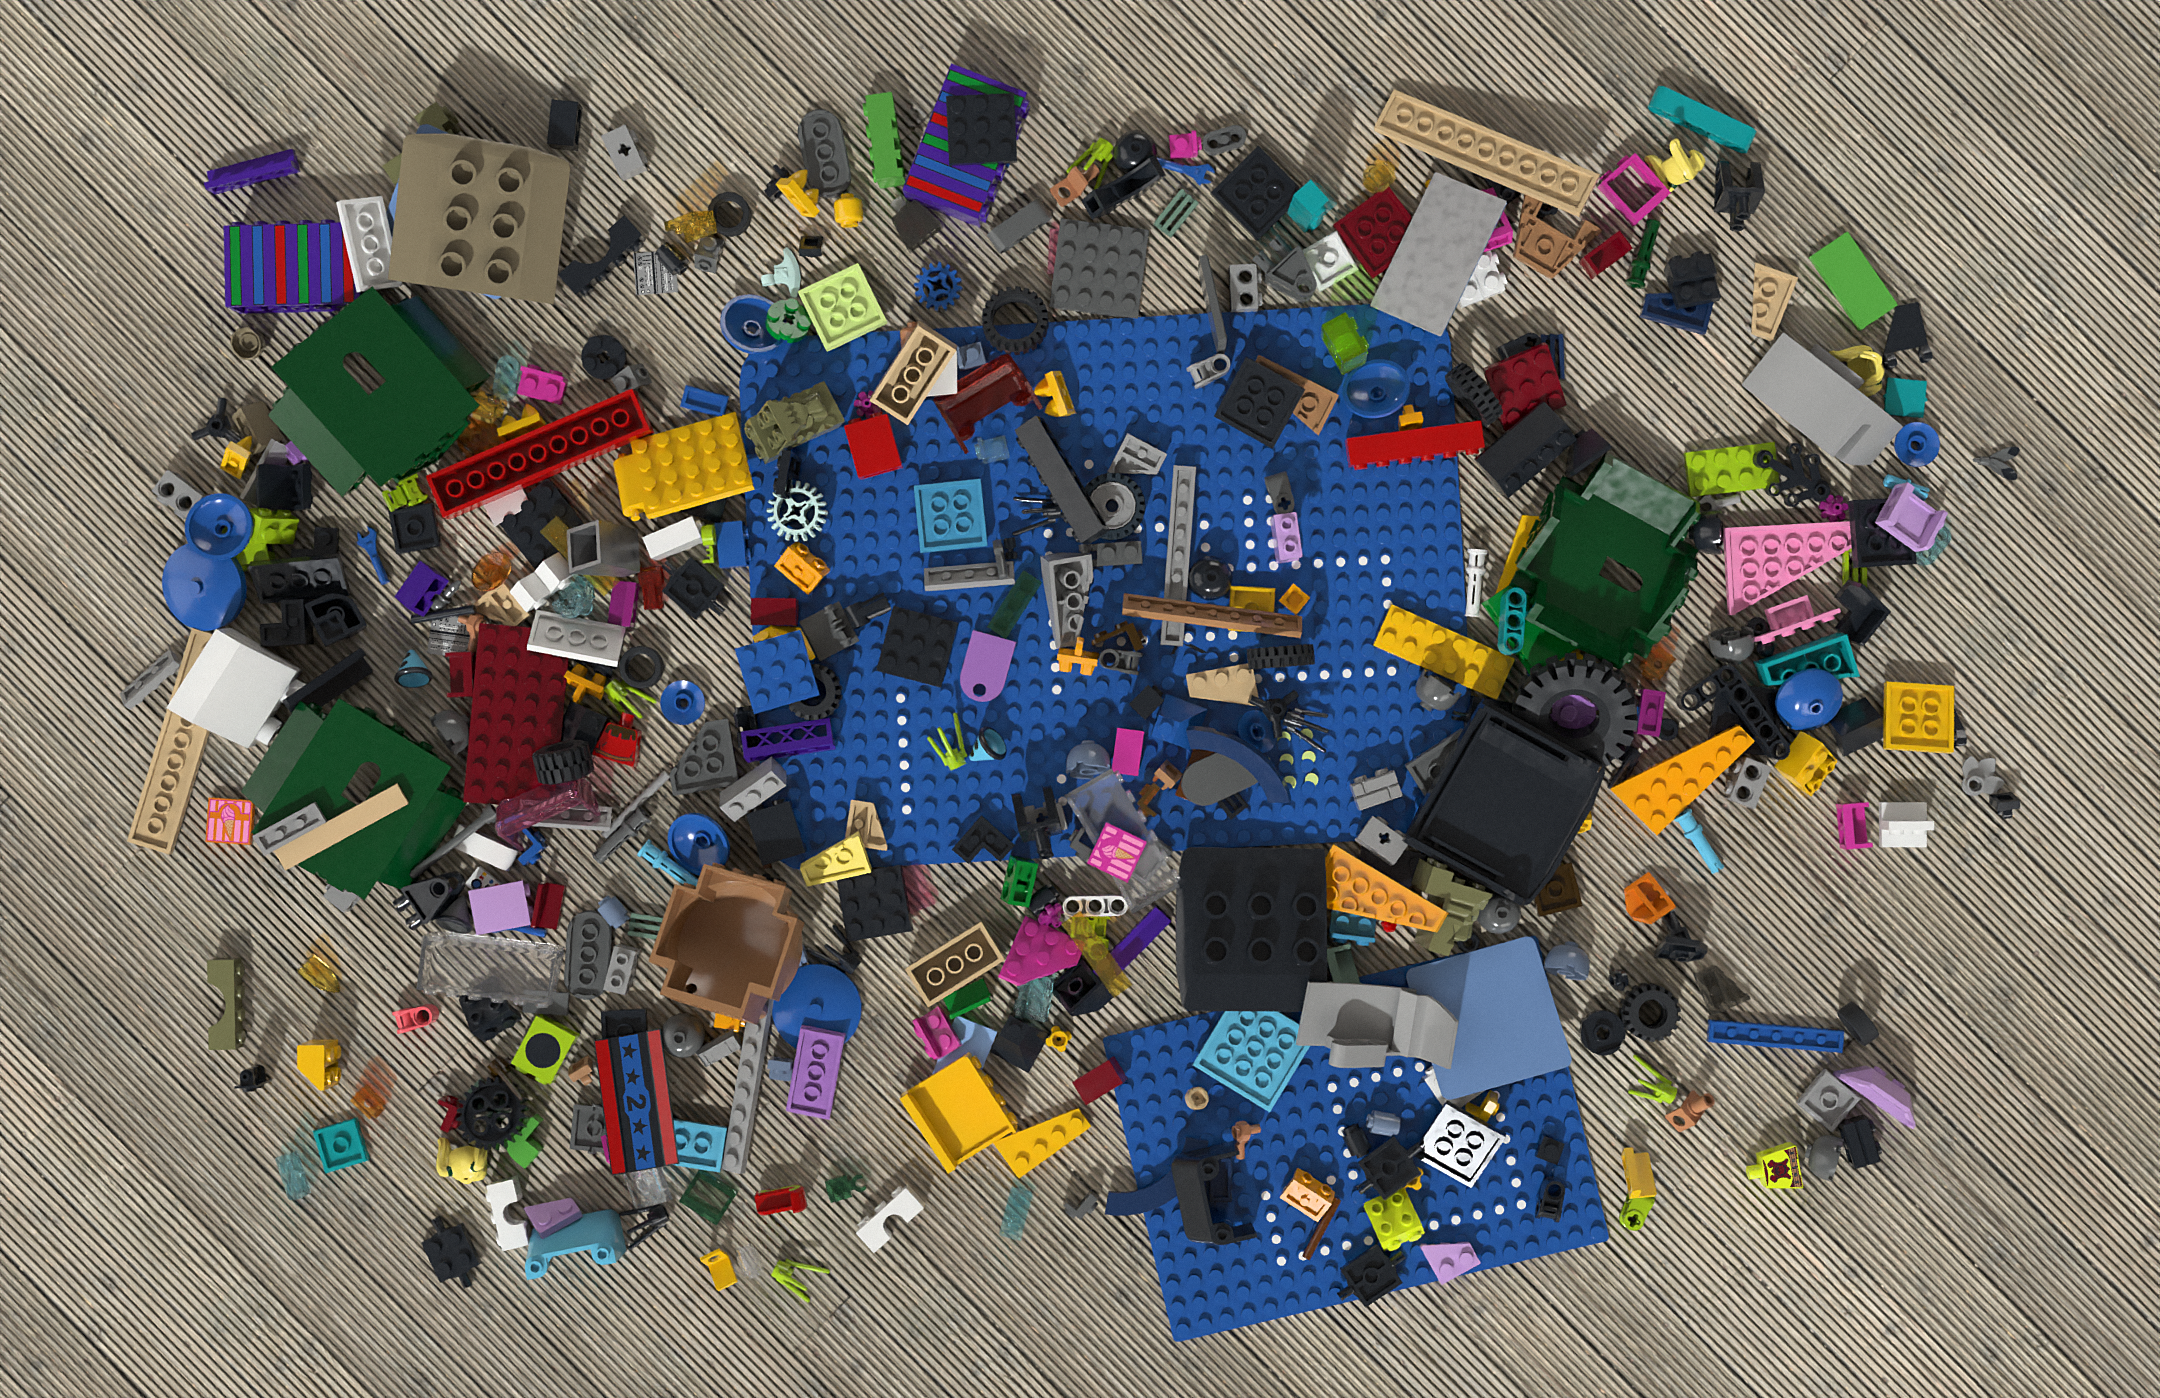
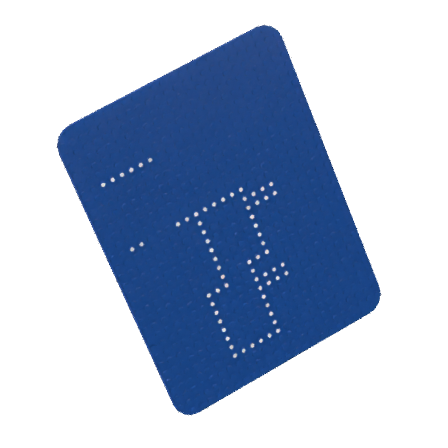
(1364, 546)

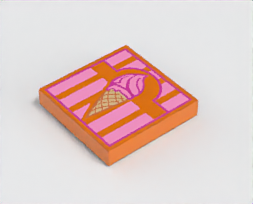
(230, 821)

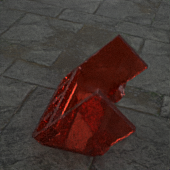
(982, 394)

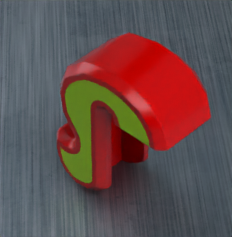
(781, 1199)

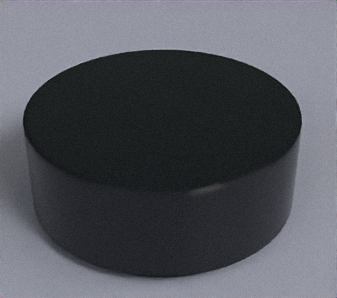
(1668, 730)

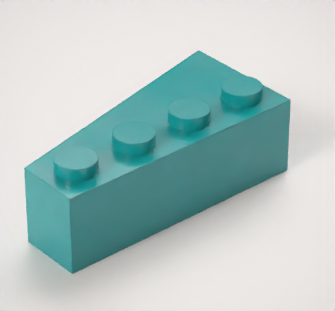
(1310, 206)
(1827, 653)

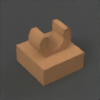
(1168, 774)
(582, 1070)

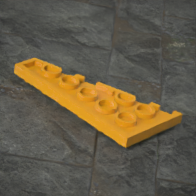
(1674, 783)
(1369, 893)

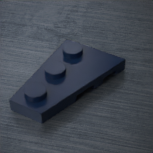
(1661, 309)

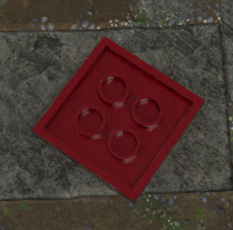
(1375, 230)
(1524, 382)

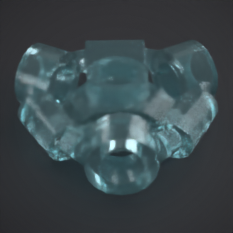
(576, 599)

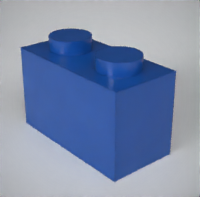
(733, 544)

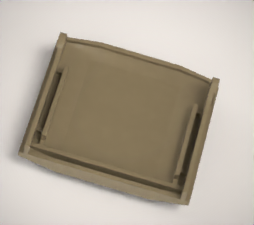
(479, 217)

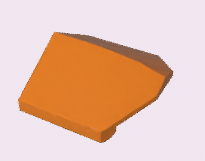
(1647, 900)

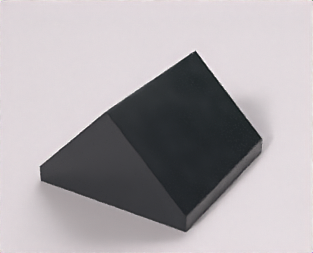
(1856, 726)

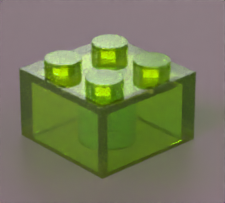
(1344, 343)

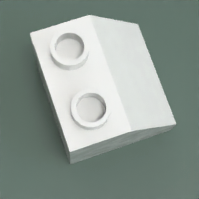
(236, 689)

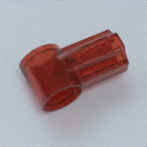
(651, 580)

